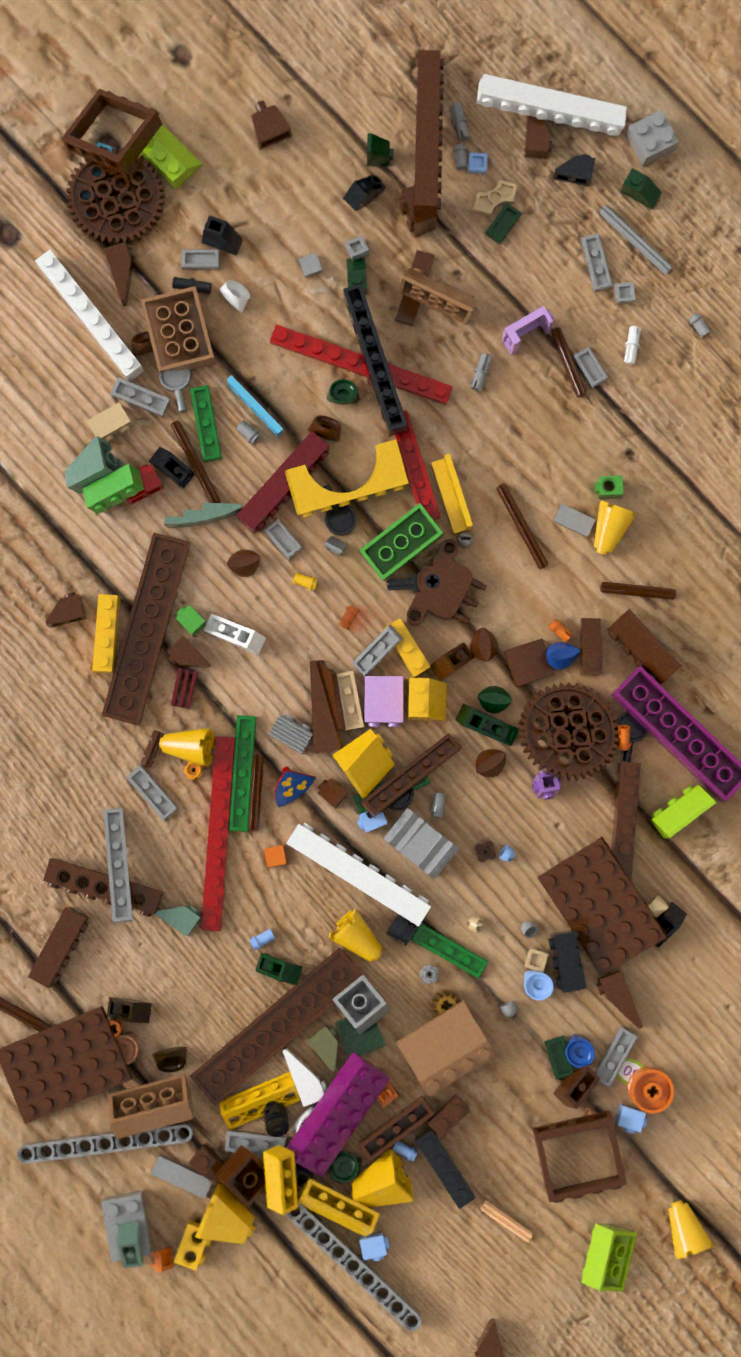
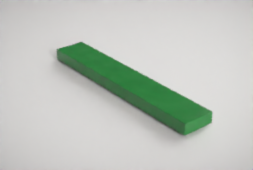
(242, 773)

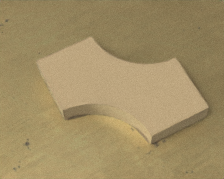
(488, 201)

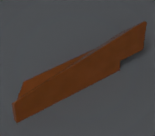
(326, 708)

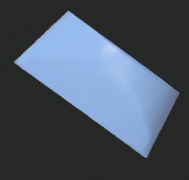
(538, 985)

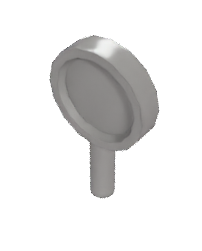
(176, 382)

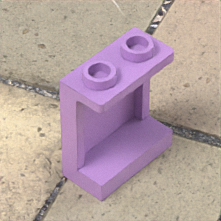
(512, 333)
(383, 700)

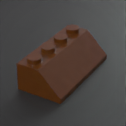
(643, 647)

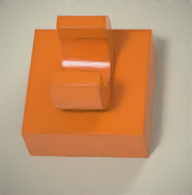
(387, 1095)
(163, 1259)

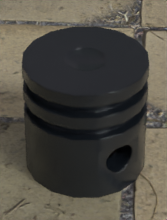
(401, 930)
(276, 1120)

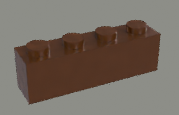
(58, 947)
(396, 1128)

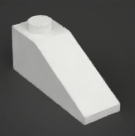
(235, 634)
(306, 1081)

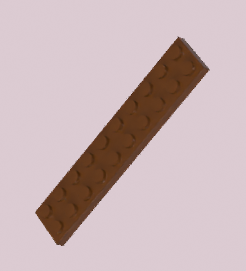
(146, 629)
(275, 1027)

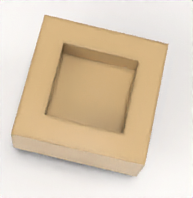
(536, 960)

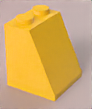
(427, 700)
(365, 761)

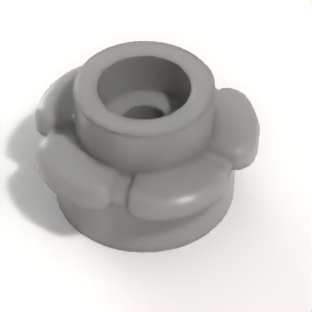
(424, 974)

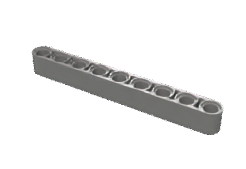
(96, 1144)
(356, 1273)

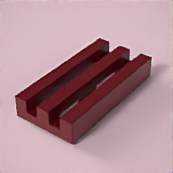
(176, 688)

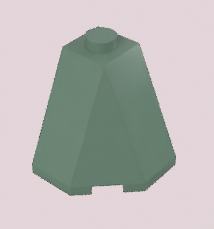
(91, 465)

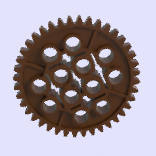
(101, 225)
(596, 751)

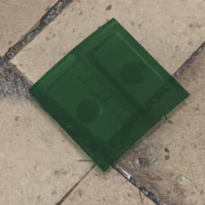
(359, 1044)

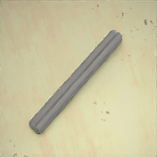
(635, 239)

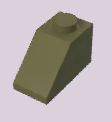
(325, 1045)

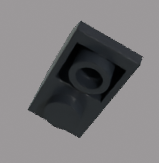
(363, 192)
(221, 236)

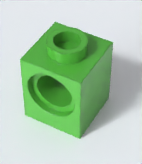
(615, 481)
(190, 620)

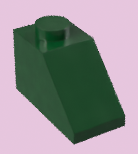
(378, 151)
(641, 189)
(357, 273)
(279, 969)

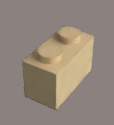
(110, 423)

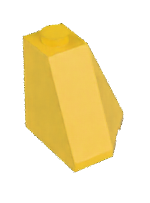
(383, 1183)
(226, 1219)

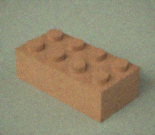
(150, 1106)

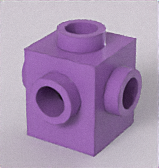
(553, 785)

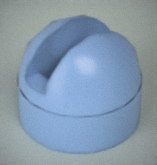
(506, 854)

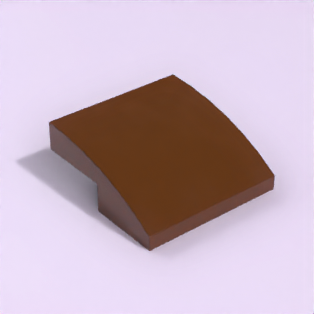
(528, 662)

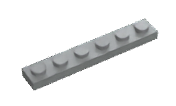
(117, 866)

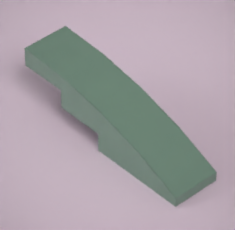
(211, 513)

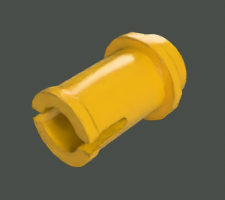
(305, 581)

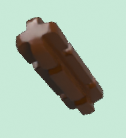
(152, 749)

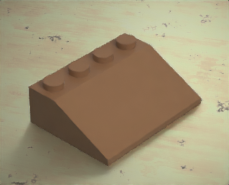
(437, 295)
(178, 330)
(445, 1048)

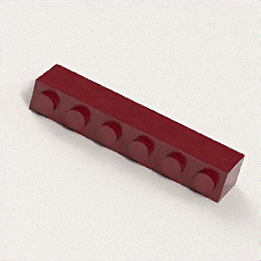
(276, 489)

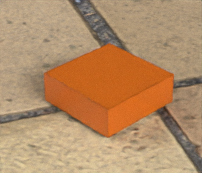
(275, 856)

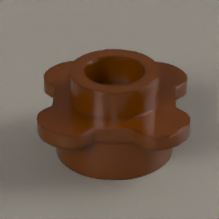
(480, 850)

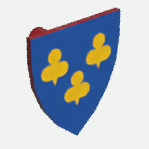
(291, 786)

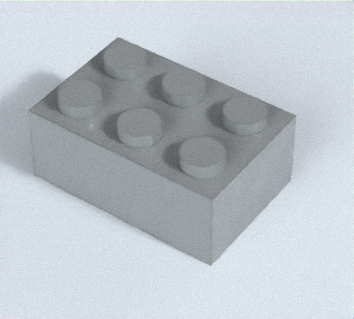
(124, 1209)

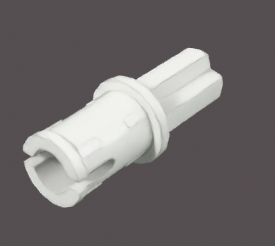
(632, 345)

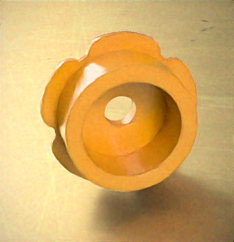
(188, 770)

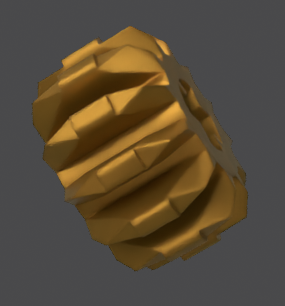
(441, 999)

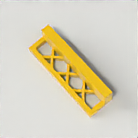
(452, 495)
(257, 1098)

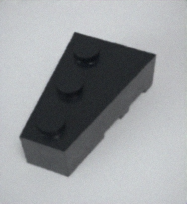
(567, 961)

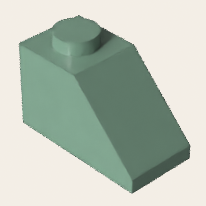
(181, 918)
(130, 1245)

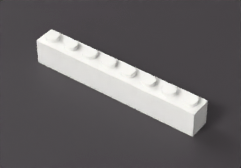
(551, 105)
(89, 316)
(358, 874)

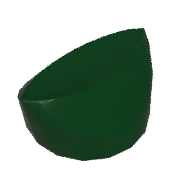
(343, 392)
(494, 699)
(345, 1167)

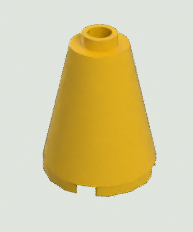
(611, 526)
(190, 745)
(356, 936)
(687, 1231)

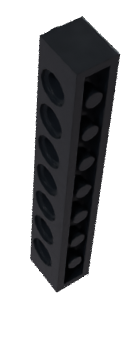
(375, 360)

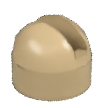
(476, 924)

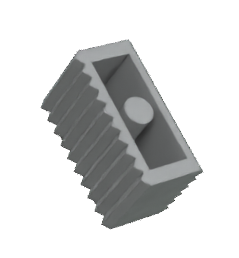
(291, 734)

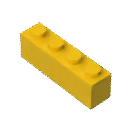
(106, 633)
(337, 1207)

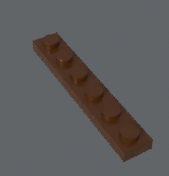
(411, 775)

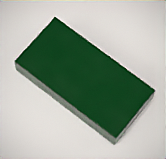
(503, 223)
(556, 1051)

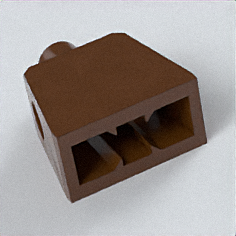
(269, 125)

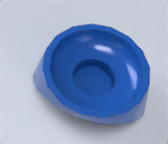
(561, 655)
(579, 1051)

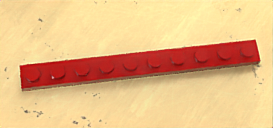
(355, 363)
(218, 833)

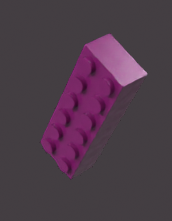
(337, 1114)

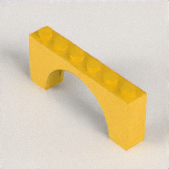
(387, 474)

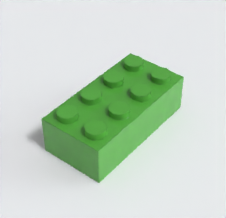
(402, 542)

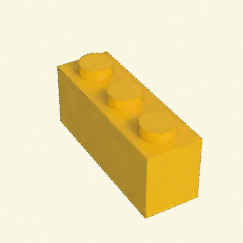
(409, 651)
(280, 1179)

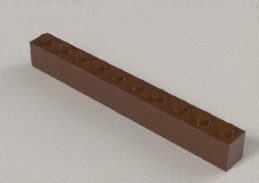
(427, 134)

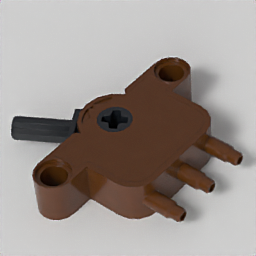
(447, 594)

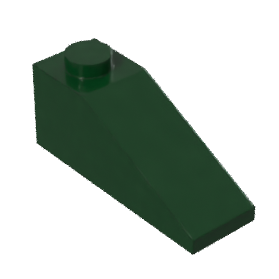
(486, 724)

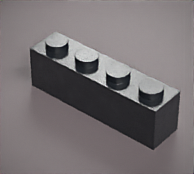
(445, 1167)

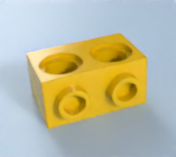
(190, 1244)

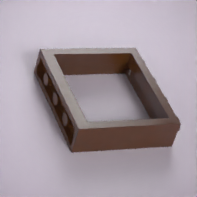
(134, 147)
(571, 1127)

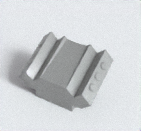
(421, 843)

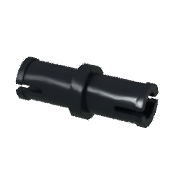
(201, 287)

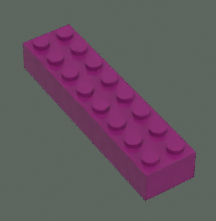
(680, 733)

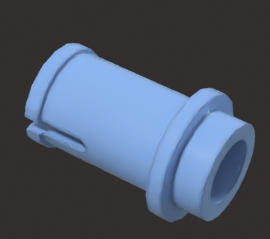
(262, 939)
(405, 1150)

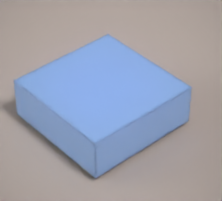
(477, 163)

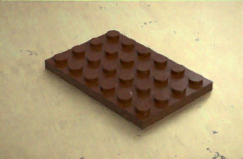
(602, 906)
(64, 1064)

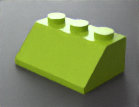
(170, 157)
(681, 811)
(608, 1258)

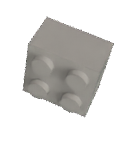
(652, 138)
(361, 1004)

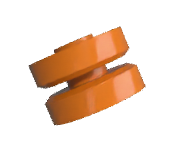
(645, 1079)

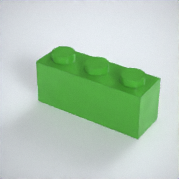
(113, 488)

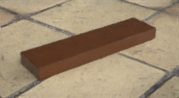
(409, 307)

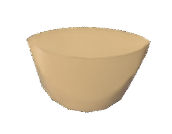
(657, 906)

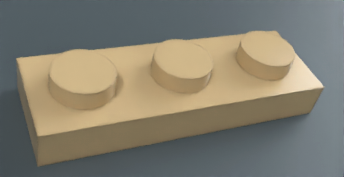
(350, 701)

